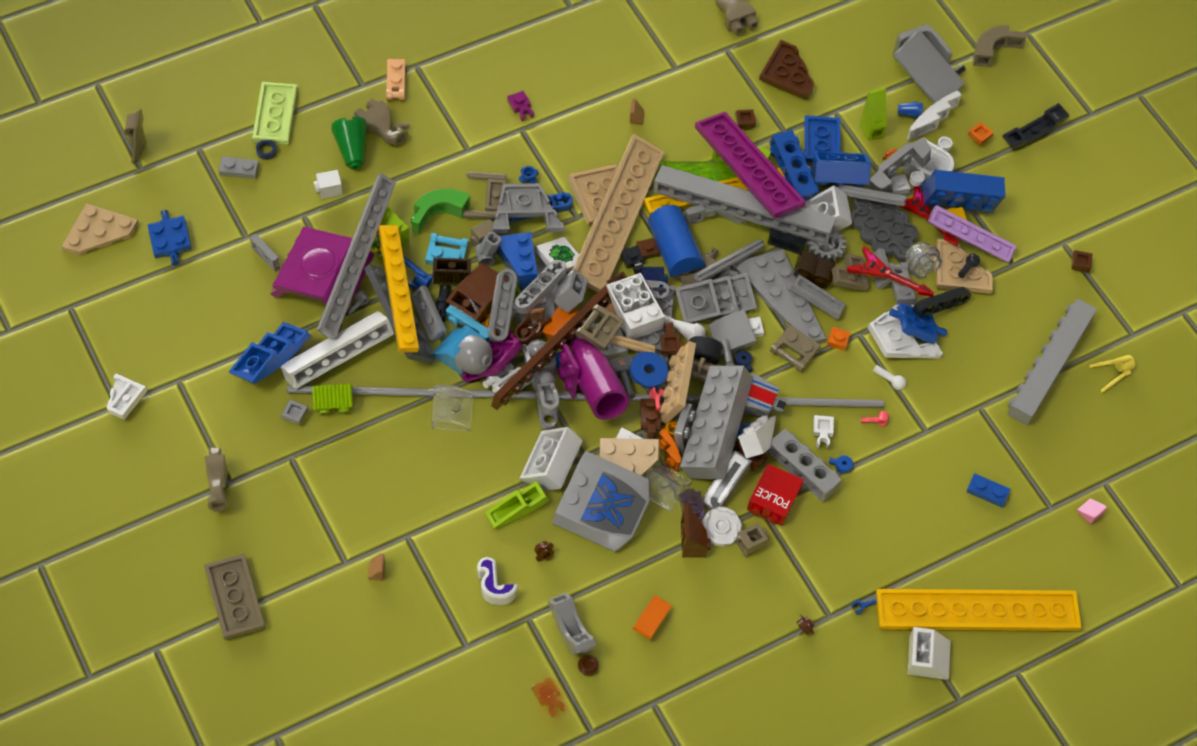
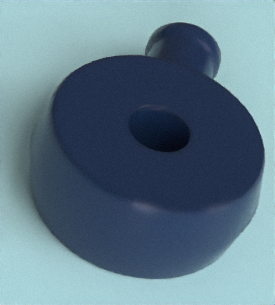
(744, 358)

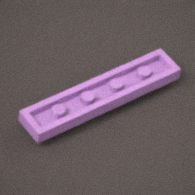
(971, 234)

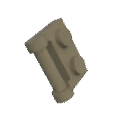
(604, 331)
(798, 343)

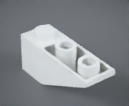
(758, 436)

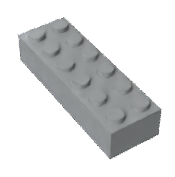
(716, 422)

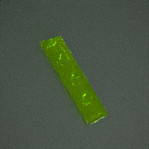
(712, 170)

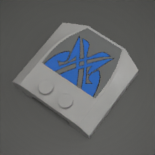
(603, 502)

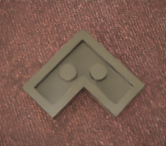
(848, 279)

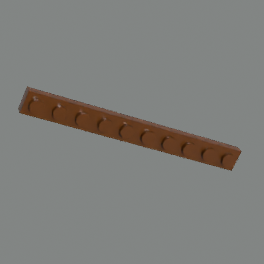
(548, 351)

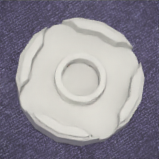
(722, 526)

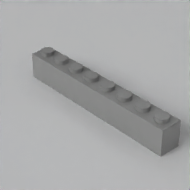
(1051, 362)

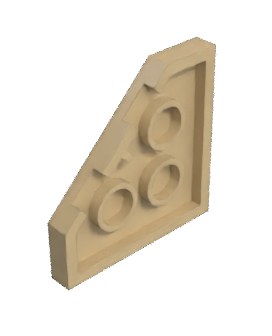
(591, 188)
(97, 229)
(953, 260)
(631, 454)

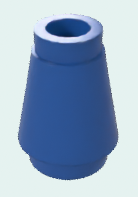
(910, 109)

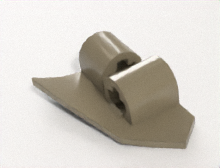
(135, 133)

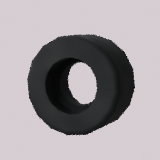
(707, 348)

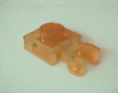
(546, 694)

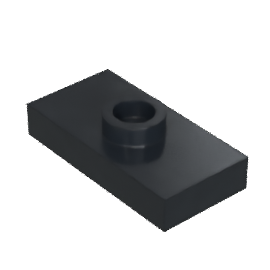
(786, 241)

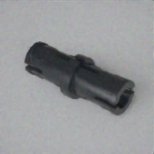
(441, 301)

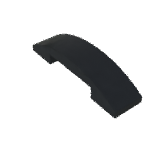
(1036, 129)

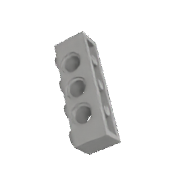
(793, 464)

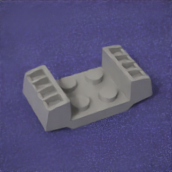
(918, 150)

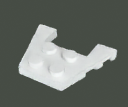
(895, 343)

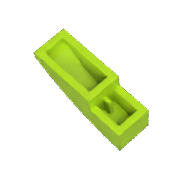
(517, 505)

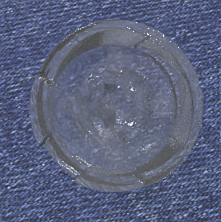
(922, 259)

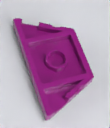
(502, 355)

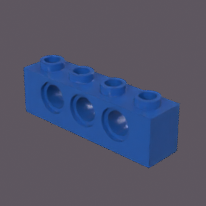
(789, 141)

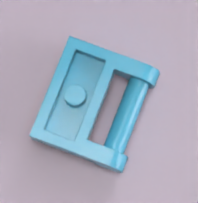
(444, 252)

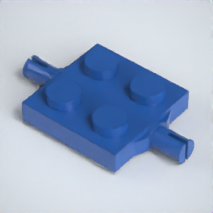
(169, 237)
(911, 324)

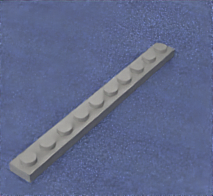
(356, 257)

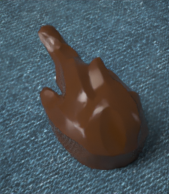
(526, 332)

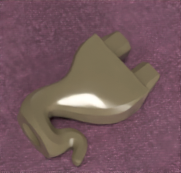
(738, 15)
(380, 121)
(217, 479)

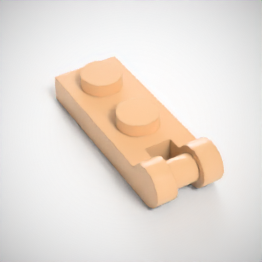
(395, 79)

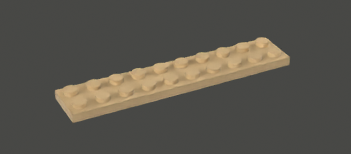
(618, 212)

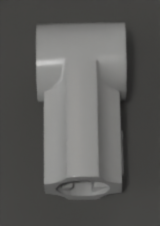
(486, 250)

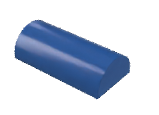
(675, 240)

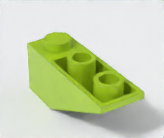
(874, 114)

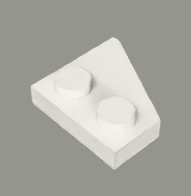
(124, 396)

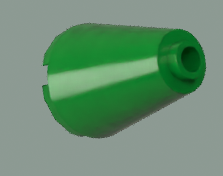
(351, 140)

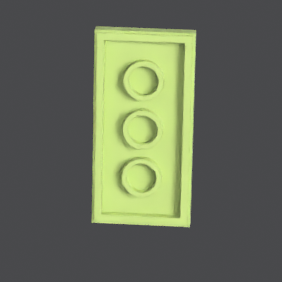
(275, 112)

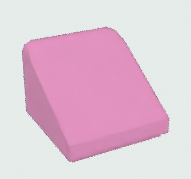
(1092, 510)

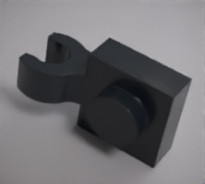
(632, 258)

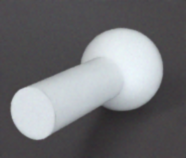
(898, 382)

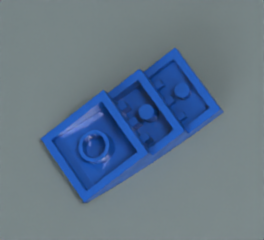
(270, 353)

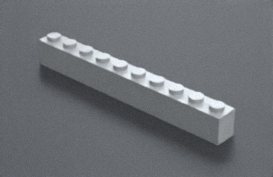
(741, 204)

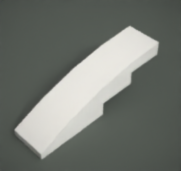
(930, 118)

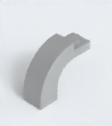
(569, 624)

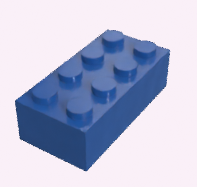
(964, 190)

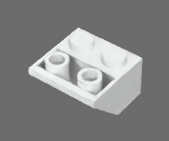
(928, 654)

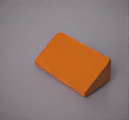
(559, 319)

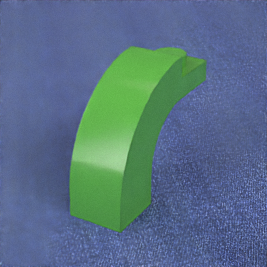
(436, 202)

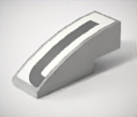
(723, 488)

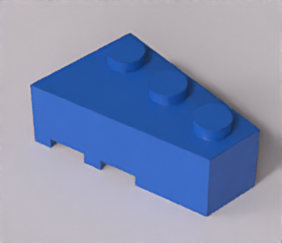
(519, 256)

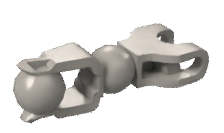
(544, 385)

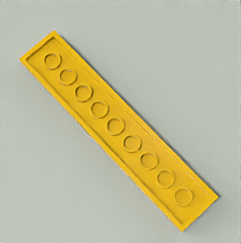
(978, 609)

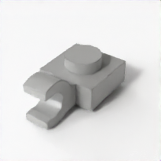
(697, 213)

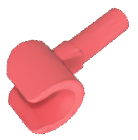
(656, 396)
(881, 420)

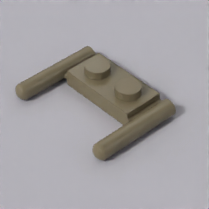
(493, 194)

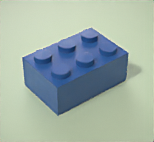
(841, 168)

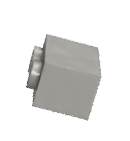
(570, 290)

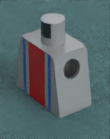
(762, 398)

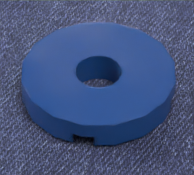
(651, 360)

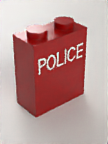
(775, 494)

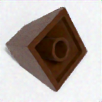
(693, 535)

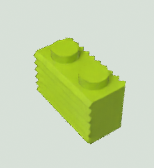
(332, 396)

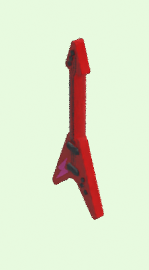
(917, 207)
(877, 268)

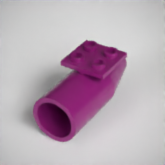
(591, 370)

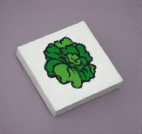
(558, 250)

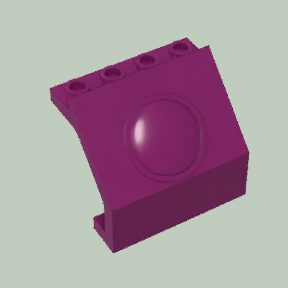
(314, 265)

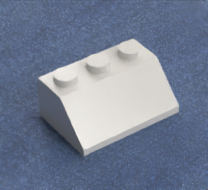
(552, 458)

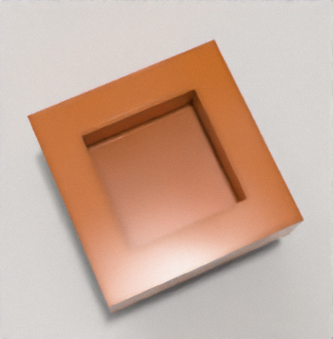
(980, 133)
(838, 338)

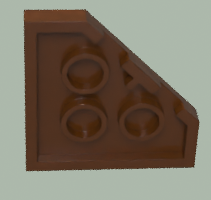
(787, 71)

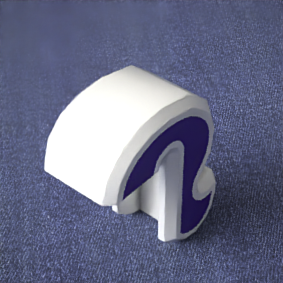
(489, 588)

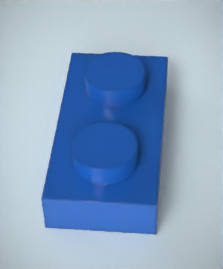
(988, 490)

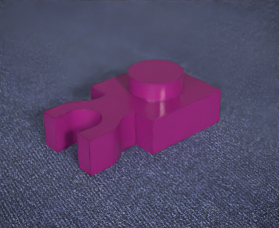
(521, 104)

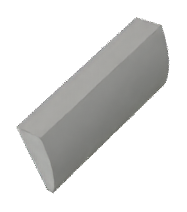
(928, 67)

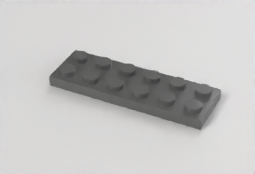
(378, 280)

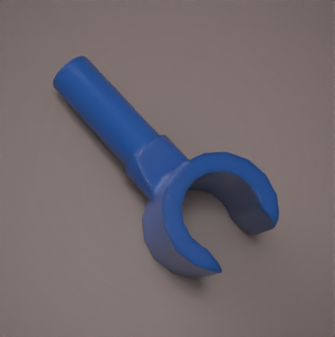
(863, 605)

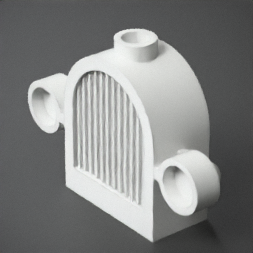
(939, 160)

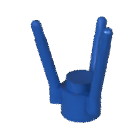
(421, 277)

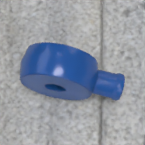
(844, 469)

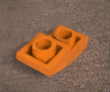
(672, 456)
(652, 617)

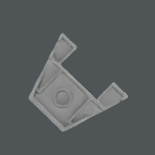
(525, 201)

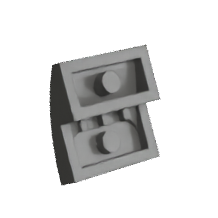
(734, 328)

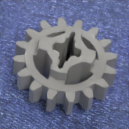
(828, 251)

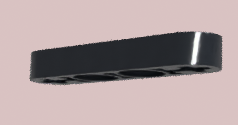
(941, 302)

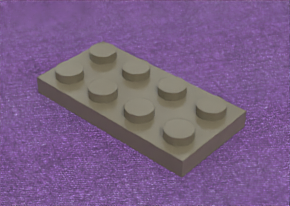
(234, 596)

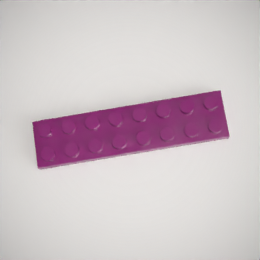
(750, 165)

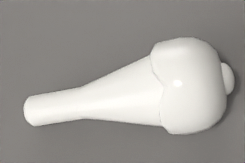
(688, 330)

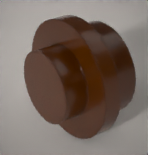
(588, 665)

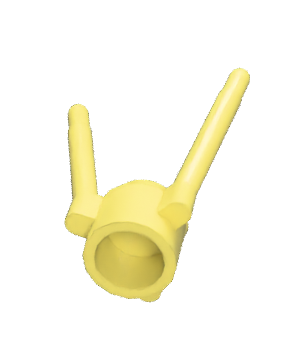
(1122, 364)

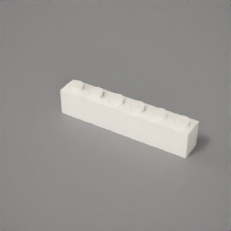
(337, 351)

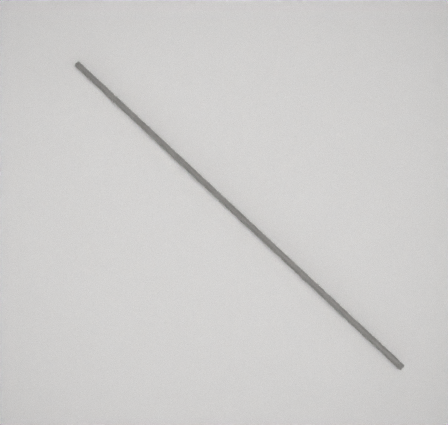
(579, 396)

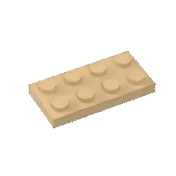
(677, 382)

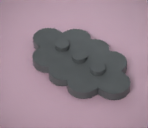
(883, 227)

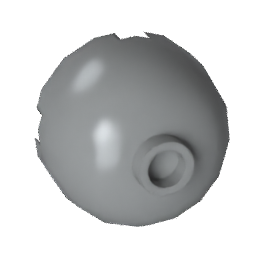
(474, 355)

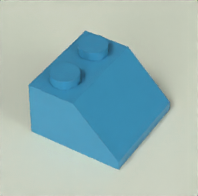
(449, 347)

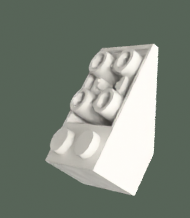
(636, 306)

